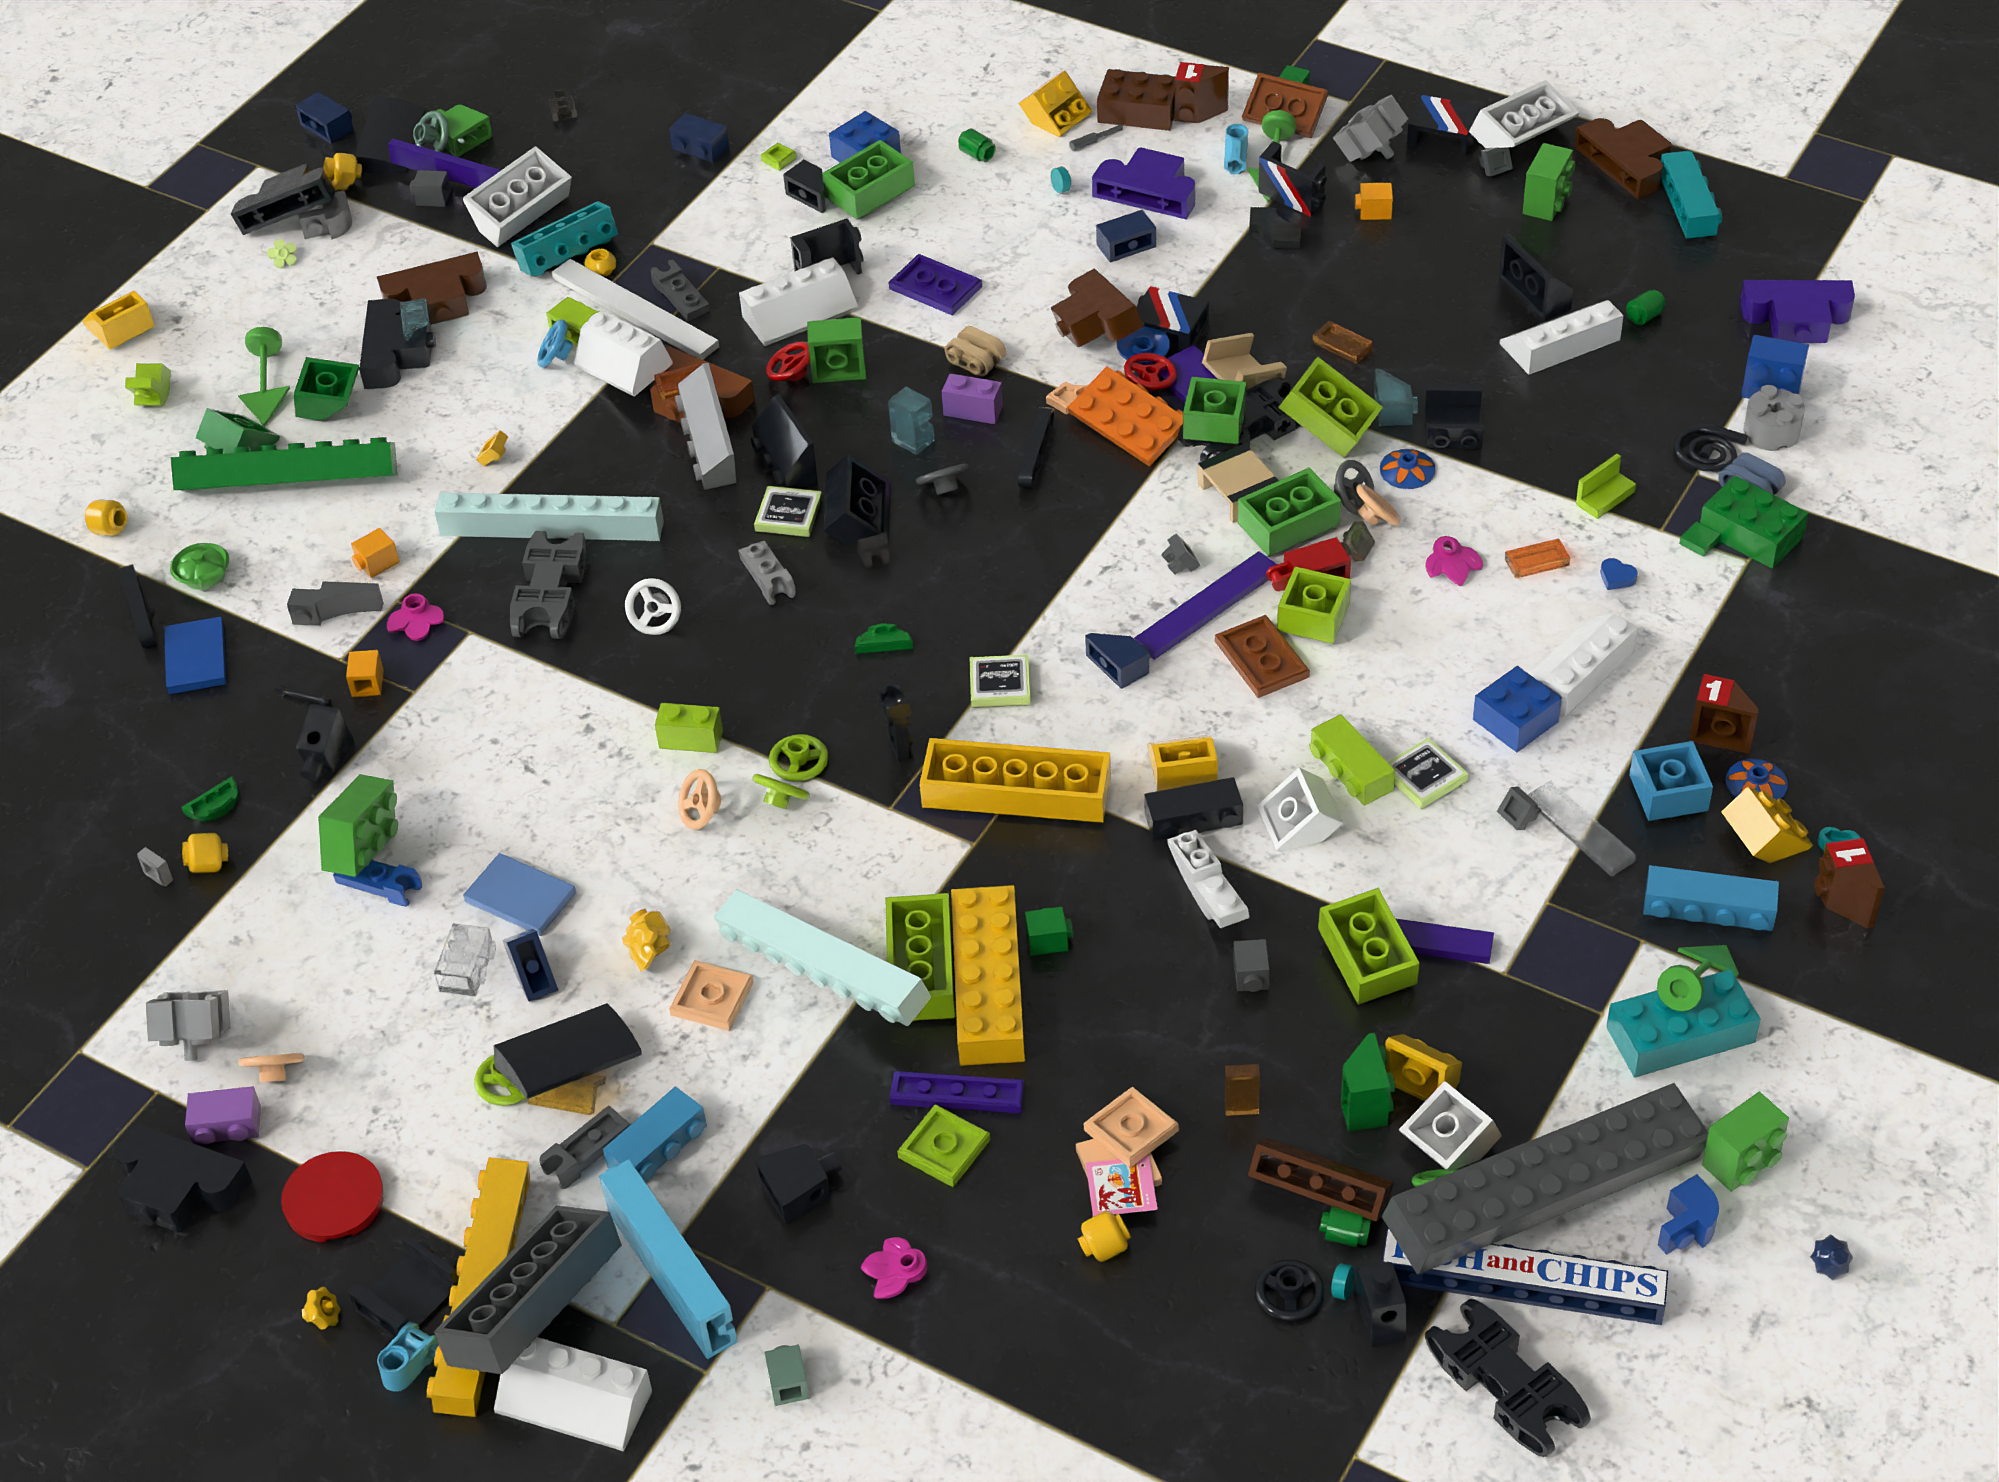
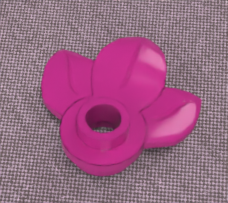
(1453, 562)
(415, 617)
(892, 1269)

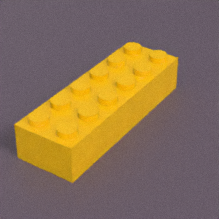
(1015, 780)
(987, 976)

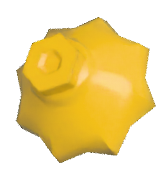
(321, 1308)

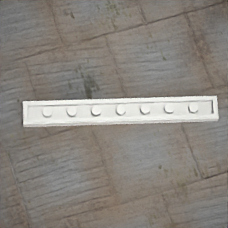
(635, 309)

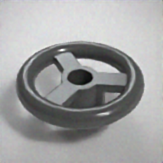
(943, 479)
(1346, 488)

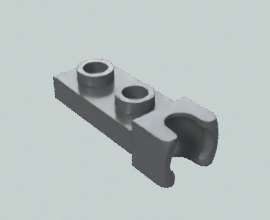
(679, 291)
(582, 1147)

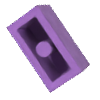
(972, 398)
(223, 1115)

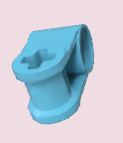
(409, 1354)

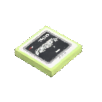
(788, 511)
(999, 681)
(1426, 773)

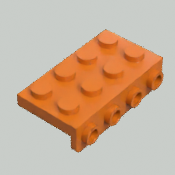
(1127, 415)

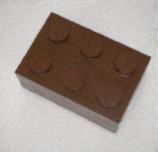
(1137, 99)

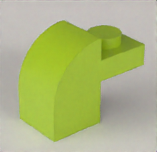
(150, 384)

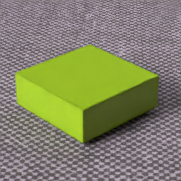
(778, 156)

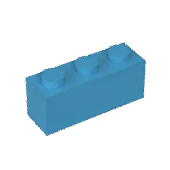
(658, 1134)

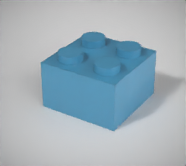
(1670, 780)

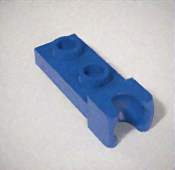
(384, 881)

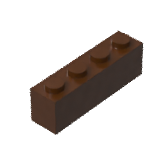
(1320, 1179)

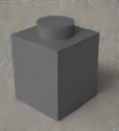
(431, 188)
(1251, 965)

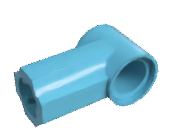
(1236, 148)

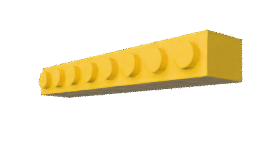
(488, 1243)

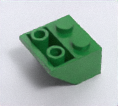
(1367, 1087)

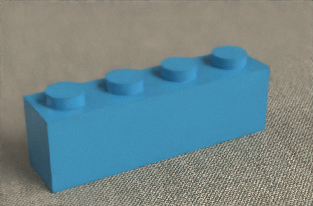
(1711, 898)

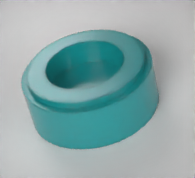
(1060, 179)
(1343, 1281)

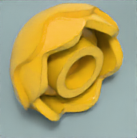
(600, 262)

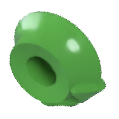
(200, 565)

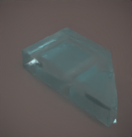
(414, 316)

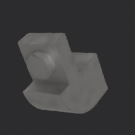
(331, 219)

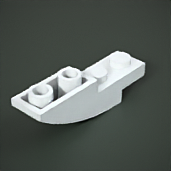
(1205, 879)

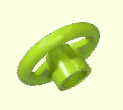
(798, 751)
(778, 791)
(482, 1079)

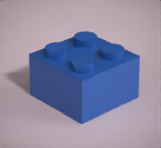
(860, 134)
(1775, 364)
(1517, 708)

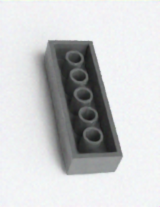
(528, 1289)

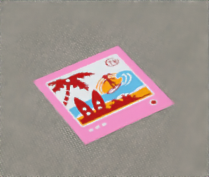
(1121, 1188)

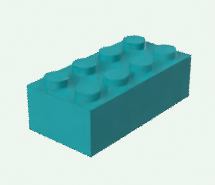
(1659, 1037)

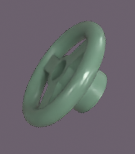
(427, 133)

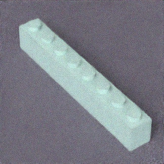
(556, 514)
(822, 958)

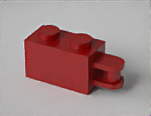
(1323, 557)

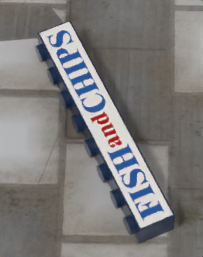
(1543, 1280)

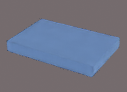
(519, 893)

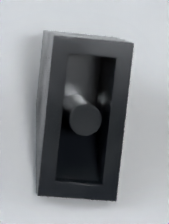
(806, 185)

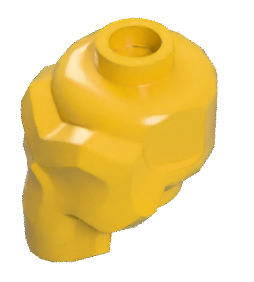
(342, 170)
(646, 937)

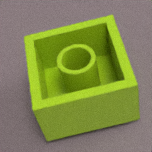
(1313, 605)

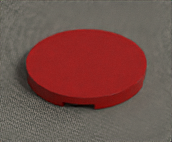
(332, 1196)

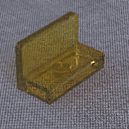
(572, 1097)

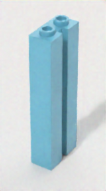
(668, 1259)

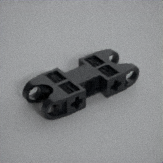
(1260, 418)
(1523, 1395)

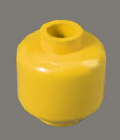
(105, 517)
(204, 853)
(1104, 1236)

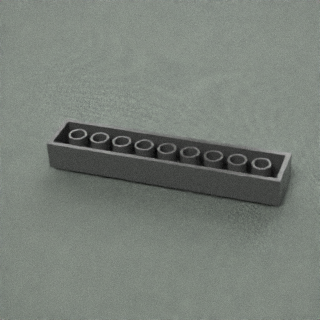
(1545, 1178)

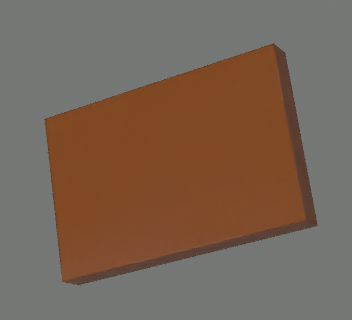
(1296, 98)
(1262, 656)

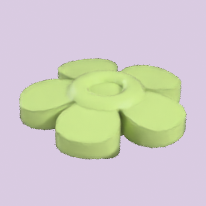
(282, 253)

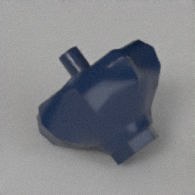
(1831, 1257)

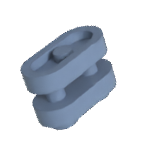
(1755, 472)

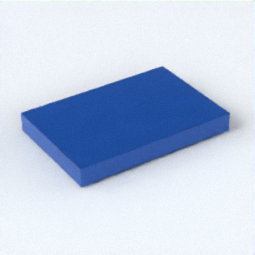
(195, 655)

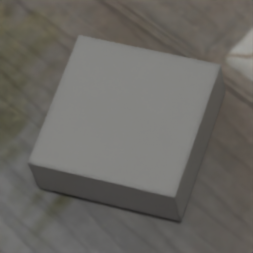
(155, 867)

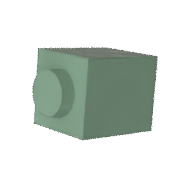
(787, 1374)

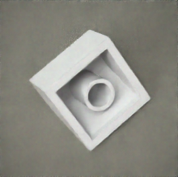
(1299, 812)
(1451, 1129)

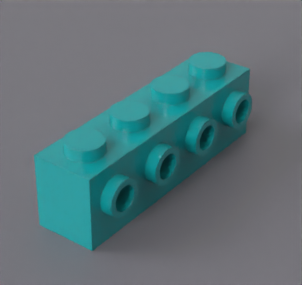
(1690, 194)
(564, 239)

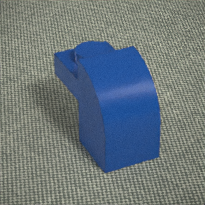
(1694, 1214)

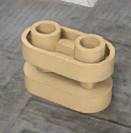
(975, 351)

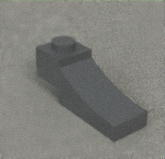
(332, 600)

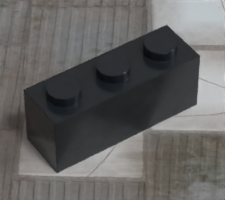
(1192, 808)

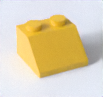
(1419, 1067)

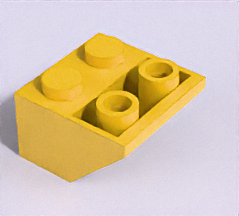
(1056, 105)
(120, 320)
(1183, 762)
(1766, 826)

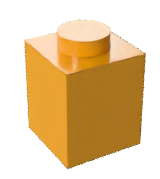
(1374, 201)
(374, 553)
(364, 673)

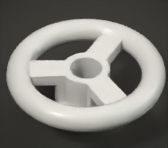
(662, 602)

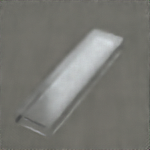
(1582, 829)

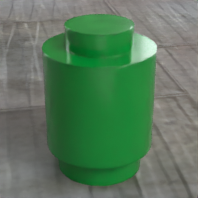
(976, 145)
(1645, 307)
(1345, 1227)

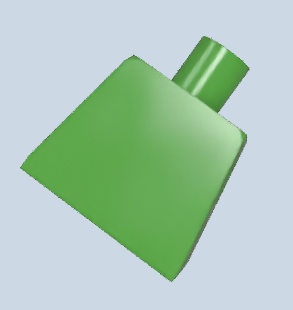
(466, 129)

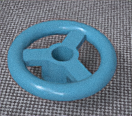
(554, 344)

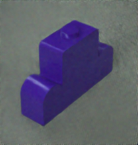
(1147, 182)
(1798, 308)

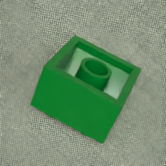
(323, 388)
(233, 430)

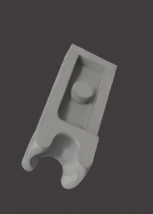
(767, 571)

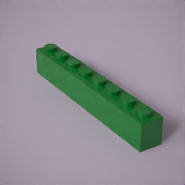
(284, 465)

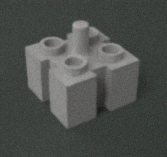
(1371, 130)
(189, 1018)

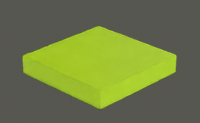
(944, 1145)

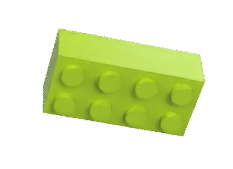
(922, 945)

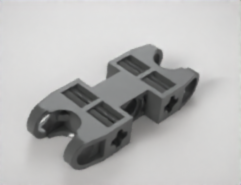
(548, 597)

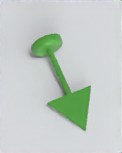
(1277, 126)
(263, 343)
(1682, 986)

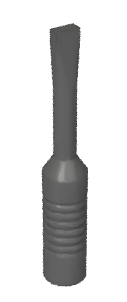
(1092, 138)

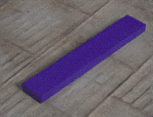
(421, 158)
(1205, 605)

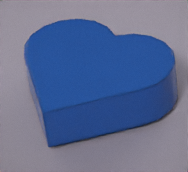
(1617, 574)

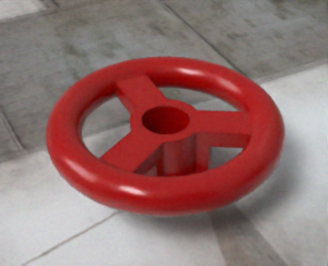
(793, 366)
(1150, 374)

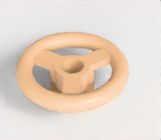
(1376, 507)
(705, 800)
(271, 1066)

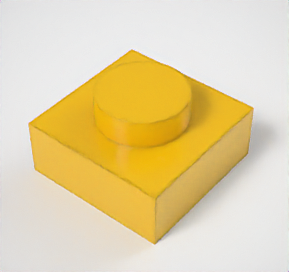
(493, 448)

